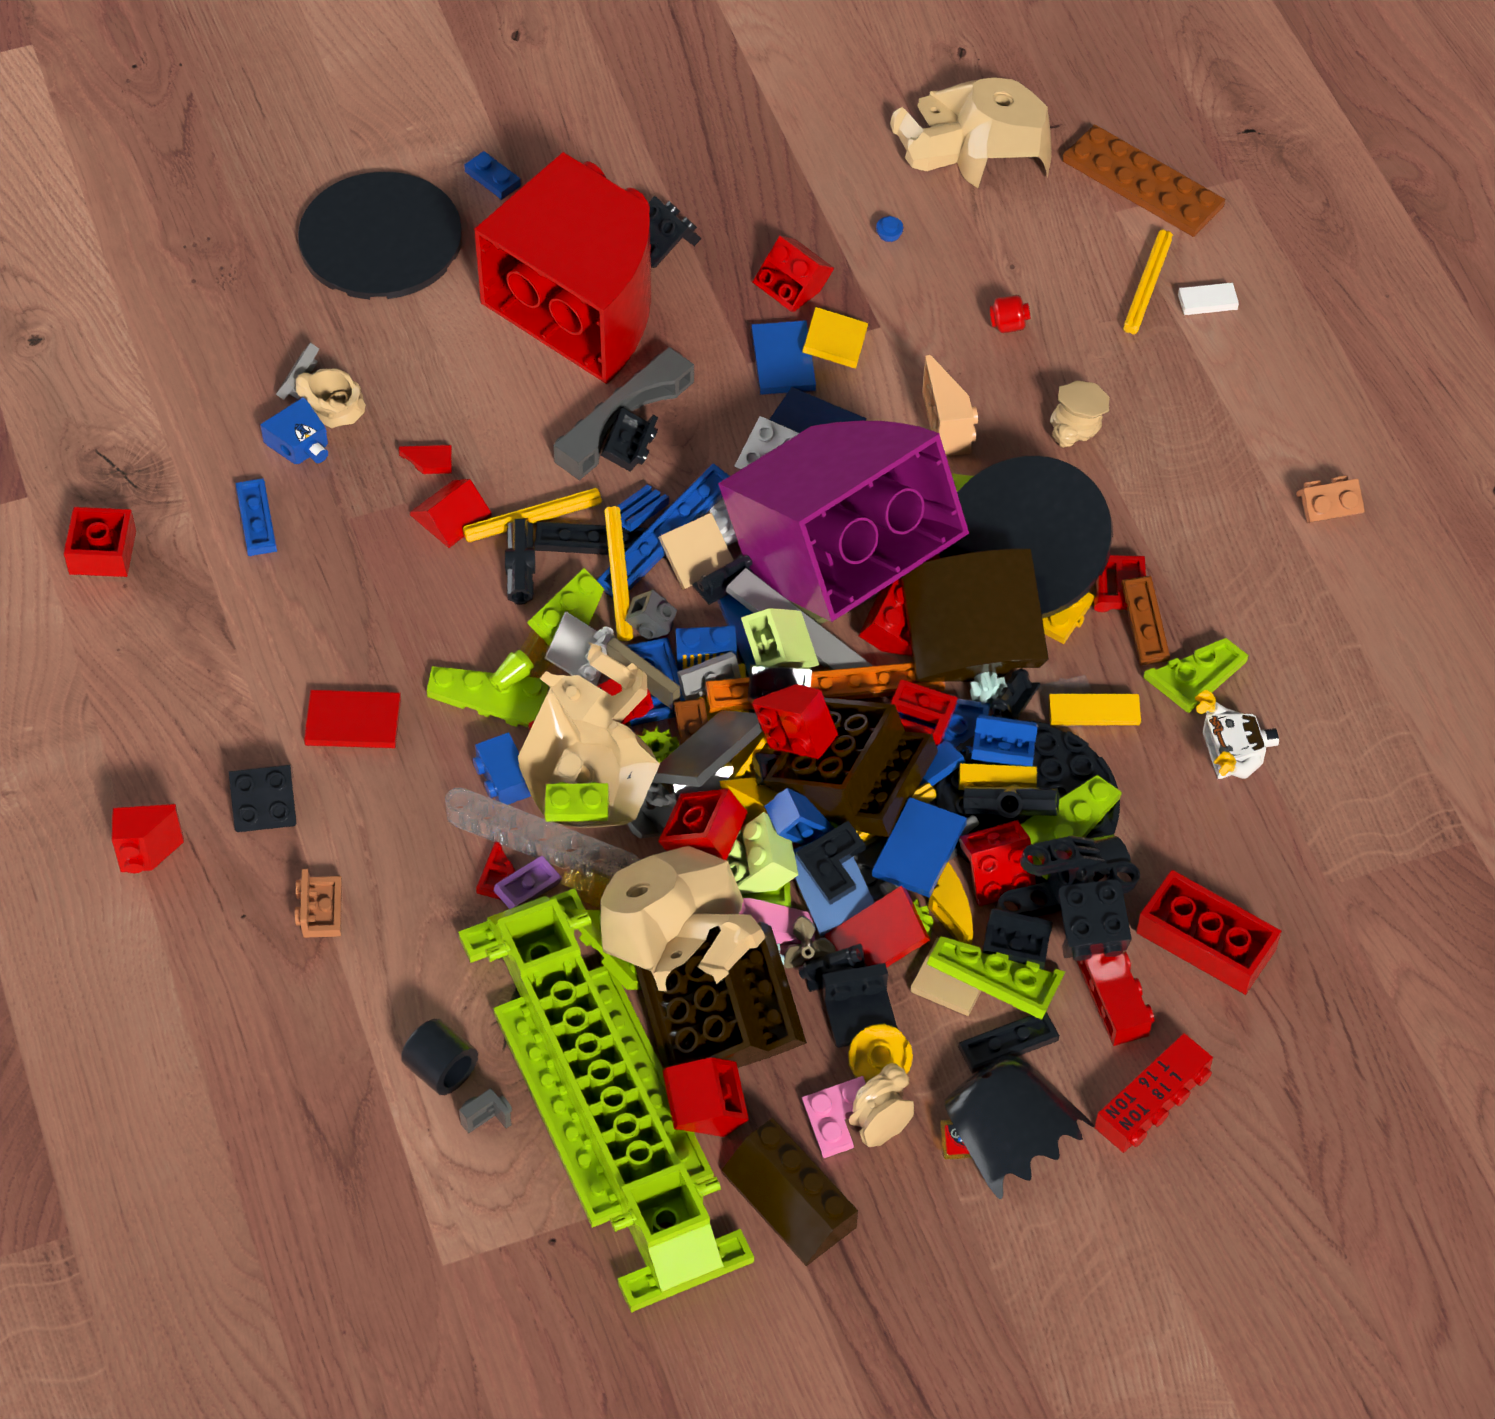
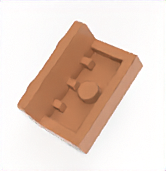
(1331, 500)
(320, 905)

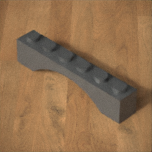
(660, 380)

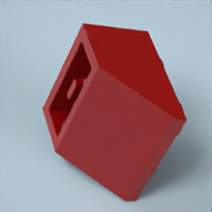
(792, 273)
(887, 622)
(796, 720)
(706, 1096)

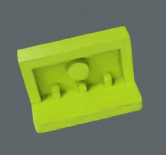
(576, 802)

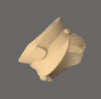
(332, 396)
(1078, 413)
(880, 1106)

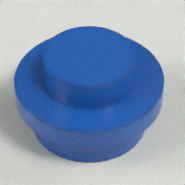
(889, 228)

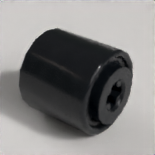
(439, 1056)

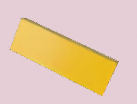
(1094, 709)

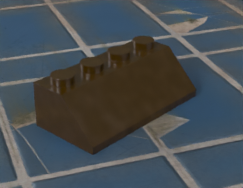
(790, 1192)

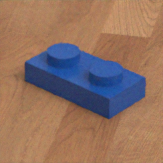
(492, 175)

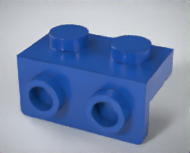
(1004, 741)

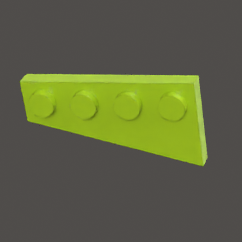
(472, 689)
(1077, 813)
(1009, 981)

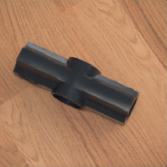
(520, 561)
(1031, 800)

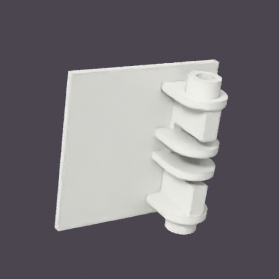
(763, 439)
(571, 647)

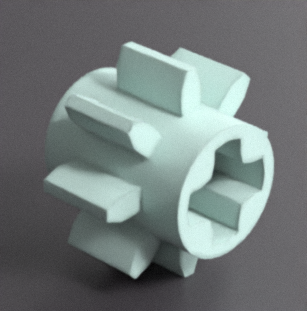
(986, 687)

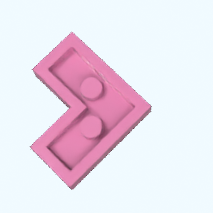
(827, 1115)

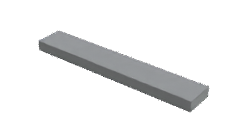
(759, 596)

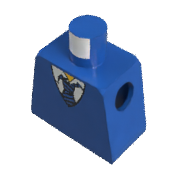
(296, 433)

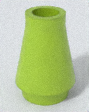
(513, 669)

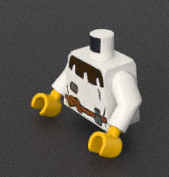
(1233, 738)

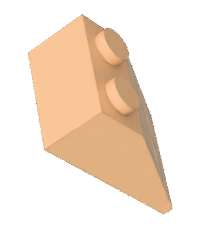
(948, 409)

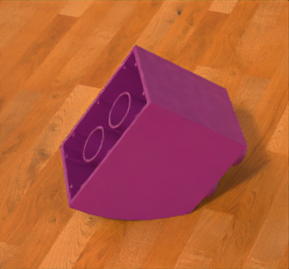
(844, 511)

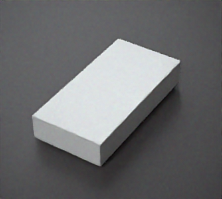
(1208, 298)

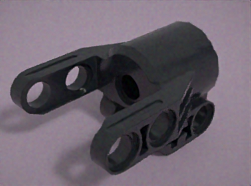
(1069, 862)

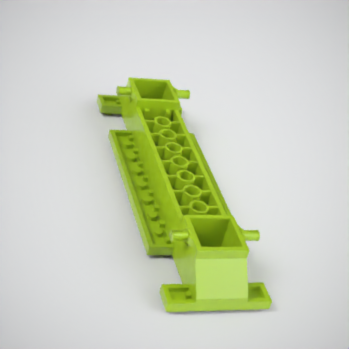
(605, 1099)

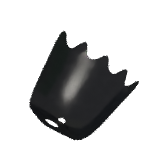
(1011, 1119)

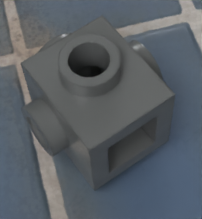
(651, 615)

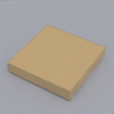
(695, 550)
(944, 988)

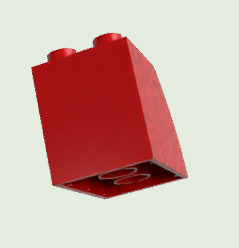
(571, 264)

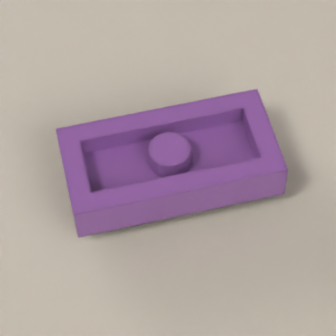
(527, 883)

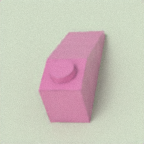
(777, 916)

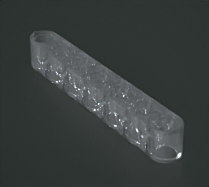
(530, 830)

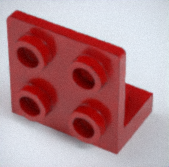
(996, 860)

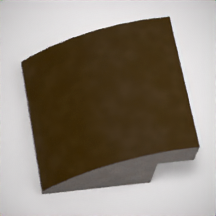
(974, 615)
(864, 770)
(736, 1020)

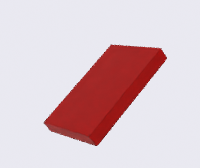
(352, 719)
(885, 929)

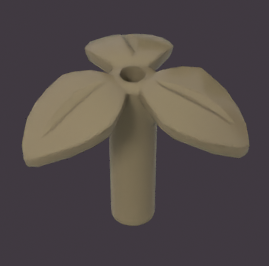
(798, 953)

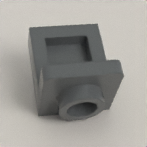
(483, 1108)

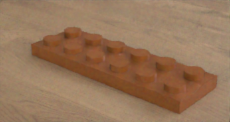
(1144, 180)

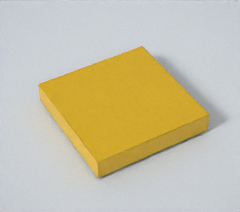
(835, 337)

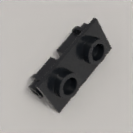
(714, 585)
(1015, 697)
(837, 961)

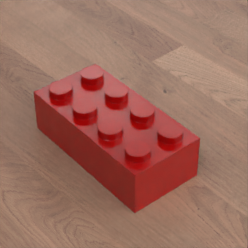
(1208, 932)

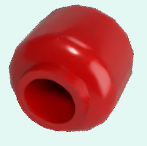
(1009, 314)

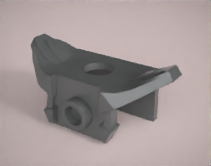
(652, 822)

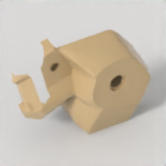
(975, 124)
(582, 740)
(664, 909)

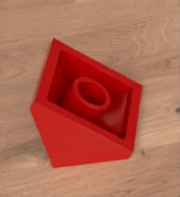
(451, 510)

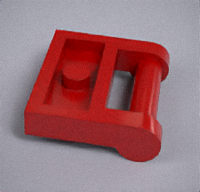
(1125, 568)
(925, 705)

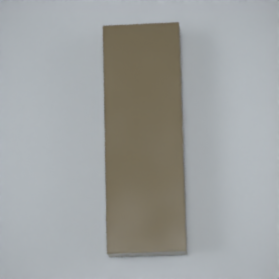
(657, 683)

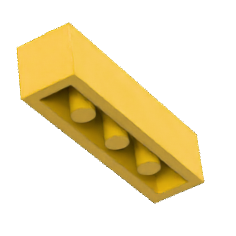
(996, 775)

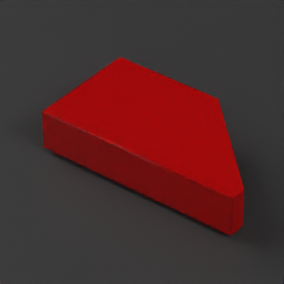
(429, 459)
(495, 870)

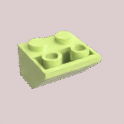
(779, 638)
(761, 857)

